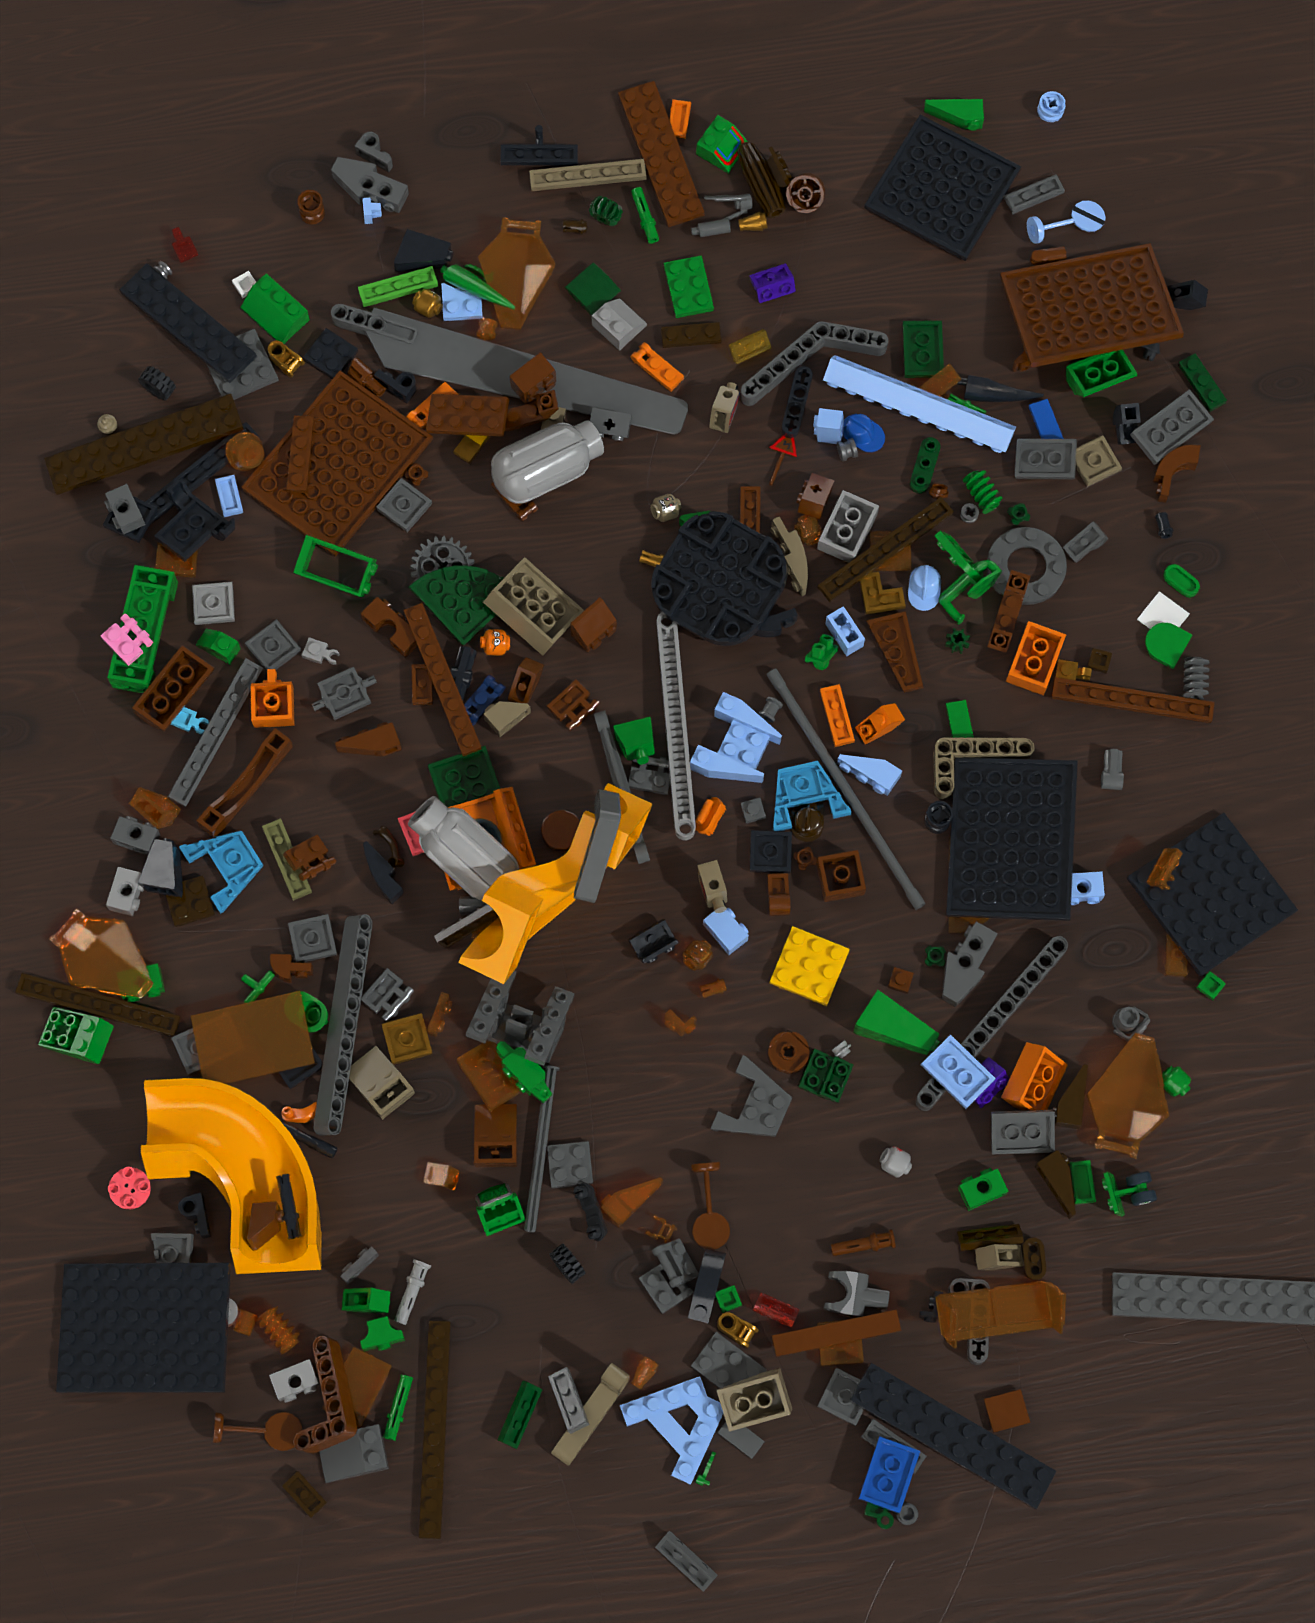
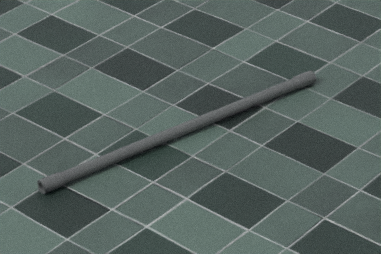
(911, 892)

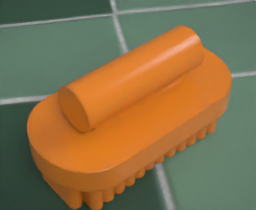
(709, 816)

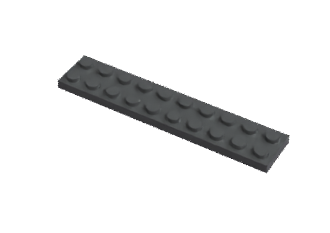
(1213, 1298)

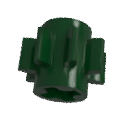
(957, 646)

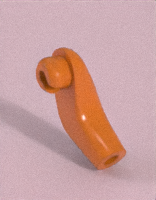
(299, 1115)

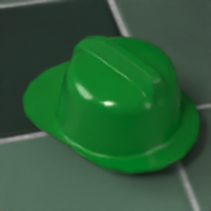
(315, 1012)

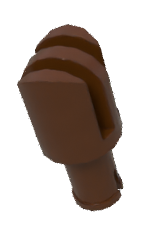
(365, 377)

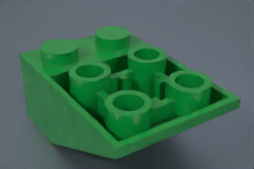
(76, 1035)

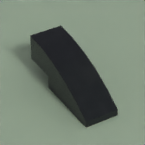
(382, 874)

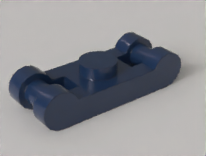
(482, 699)

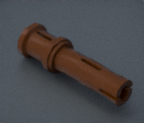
(864, 1243)

